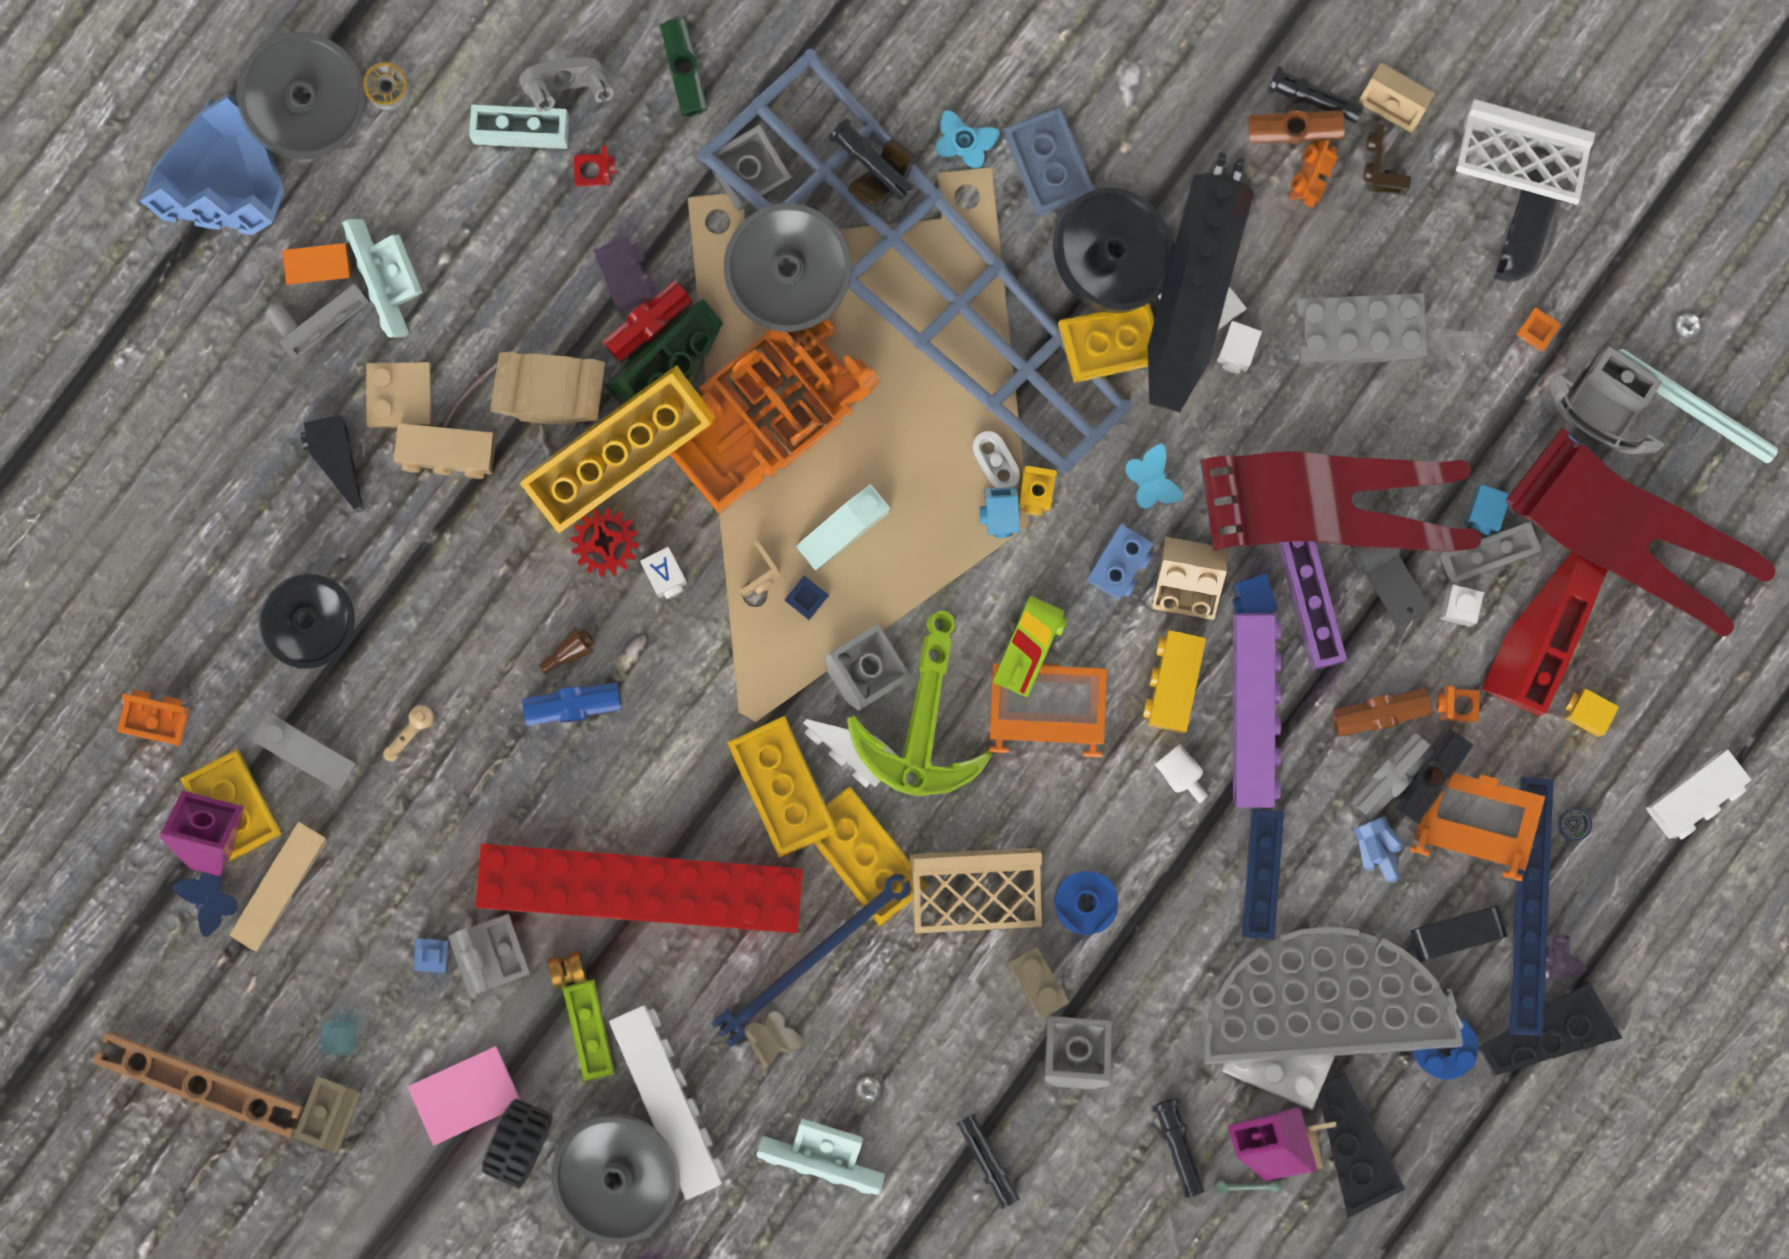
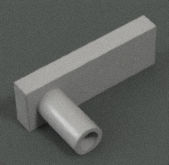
(301, 338)

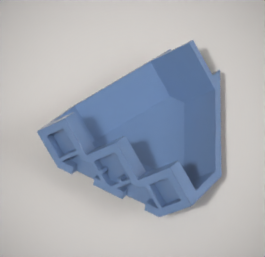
(216, 174)

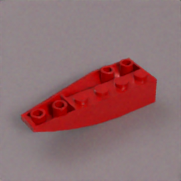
(1545, 637)

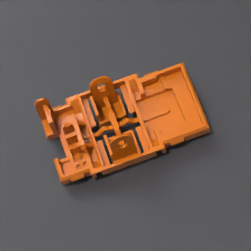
(732, 450)

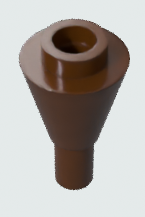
(574, 646)

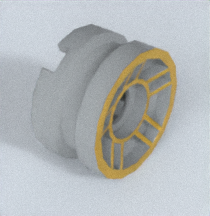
(374, 82)

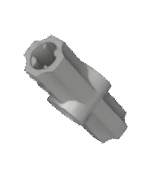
(1392, 777)

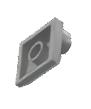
(753, 161)
(866, 668)
(1078, 1052)

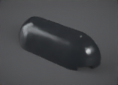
(1526, 233)

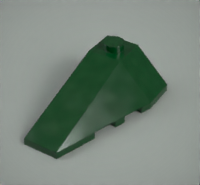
(680, 345)

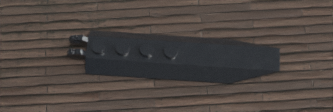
(1196, 284)

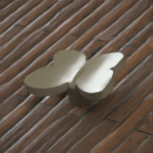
(772, 1037)

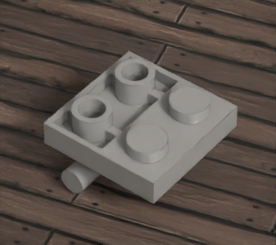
(489, 954)

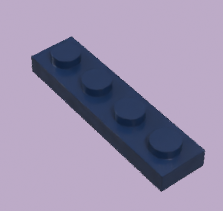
(1262, 874)

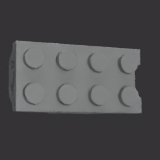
(1362, 328)

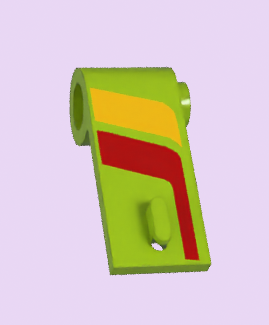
(1029, 645)

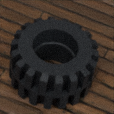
(517, 1143)

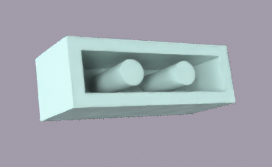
(519, 126)

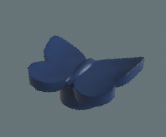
(208, 899)

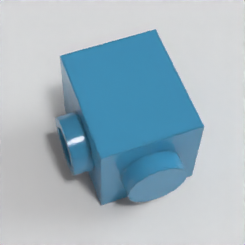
(1000, 512)

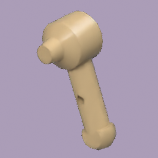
(420, 718)

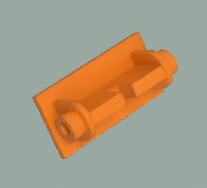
(1318, 159)

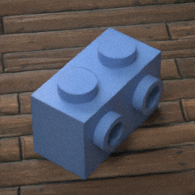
(1120, 563)

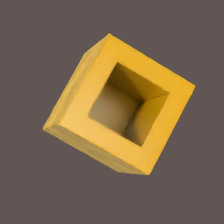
(1590, 712)

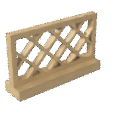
(976, 862)

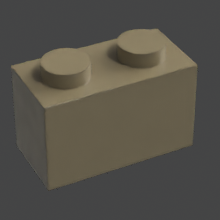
(1038, 982)

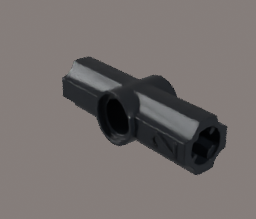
(1447, 758)

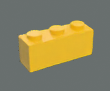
(1174, 681)

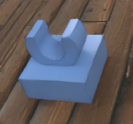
(431, 955)

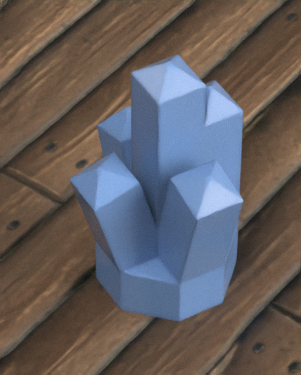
(1379, 846)

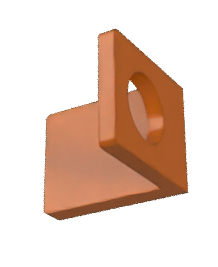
(1446, 700)

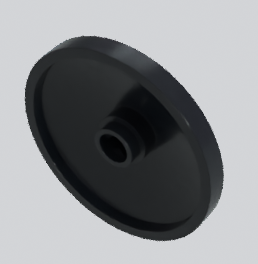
(1113, 250)

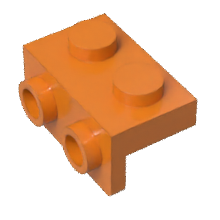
(153, 719)

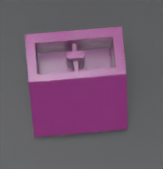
(1274, 1144)

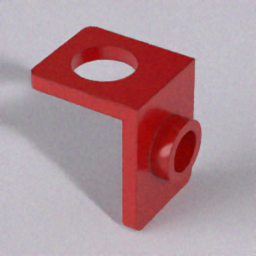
(606, 166)

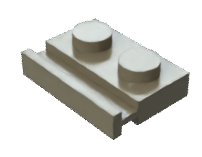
(327, 1114)

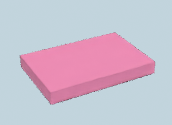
(464, 1095)

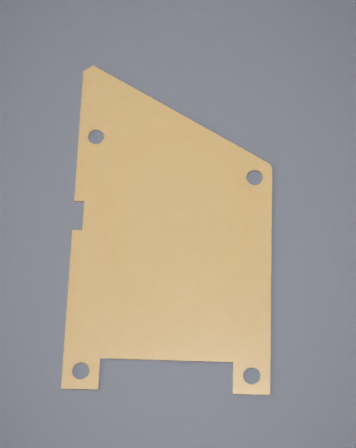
(903, 439)

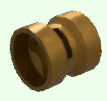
(574, 969)

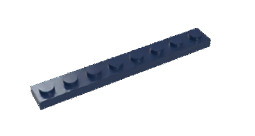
(1531, 923)

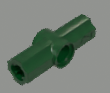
(678, 50)

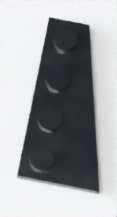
(1568, 1026)
(1358, 1153)

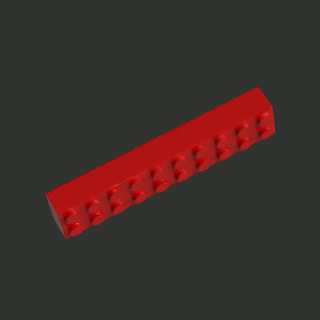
(639, 888)

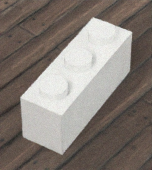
(1699, 795)

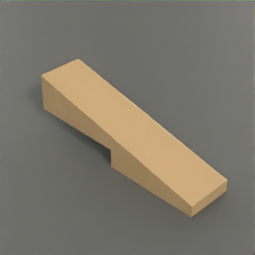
(278, 887)

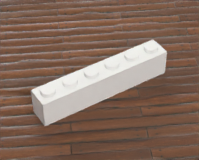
(666, 1101)

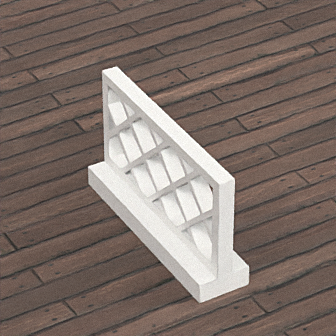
(1528, 132)

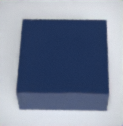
(806, 598)

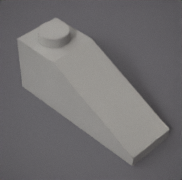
(304, 752)

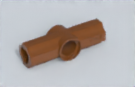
(1274, 129)
(1381, 712)

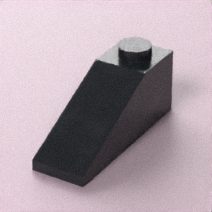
(331, 449)

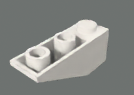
(842, 749)

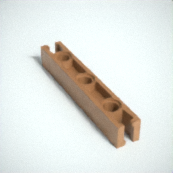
(177, 1077)

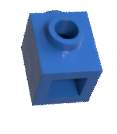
(1254, 596)

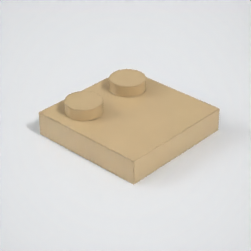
(398, 394)

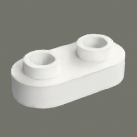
(995, 462)

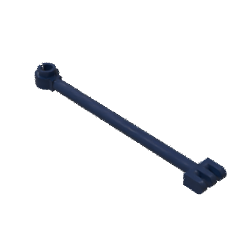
(736, 1021)

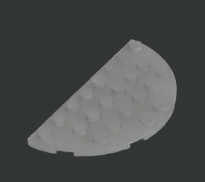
(1327, 997)

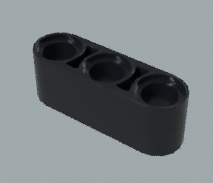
(1458, 933)

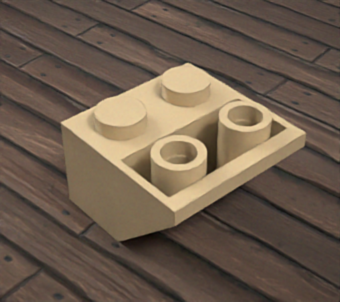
(1190, 578)

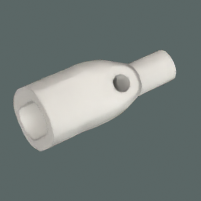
(1182, 772)

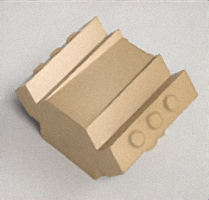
(547, 388)

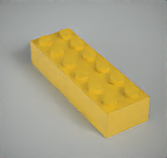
(617, 449)

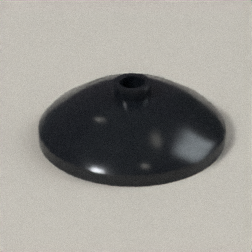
(322, 632)

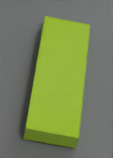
(589, 1030)

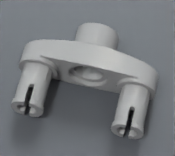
(561, 73)

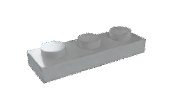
(1491, 553)

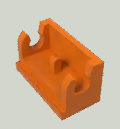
(317, 263)

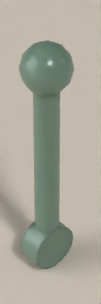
(1221, 1187)

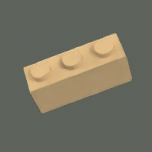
(444, 450)

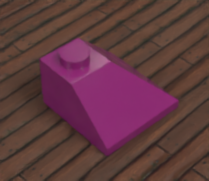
(202, 831)

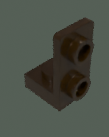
(1391, 180)
(870, 188)

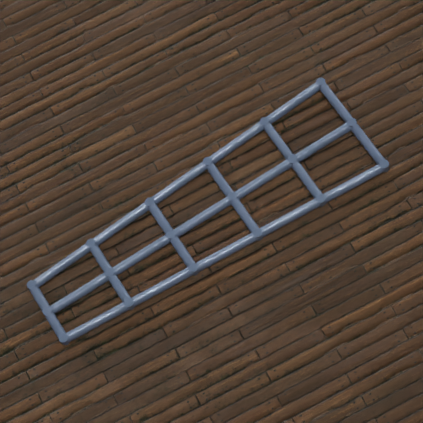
(893, 239)

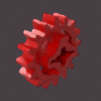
(619, 539)

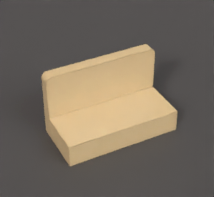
(1396, 97)

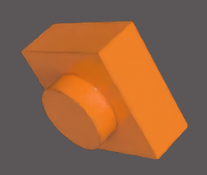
(1538, 329)

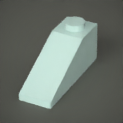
(843, 527)

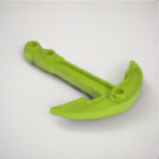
(921, 729)

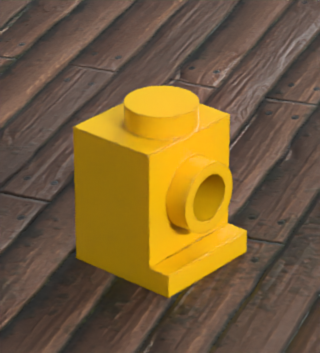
(1027, 500)

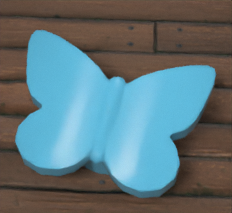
(964, 140)
(1152, 479)

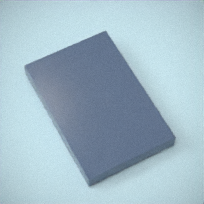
(1048, 161)

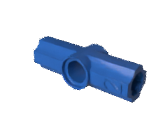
(571, 704)

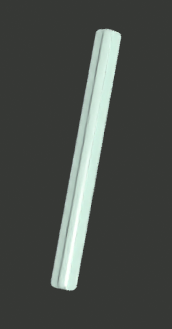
(1709, 414)

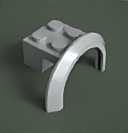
(1608, 402)

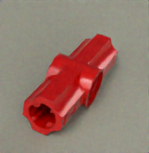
(647, 321)

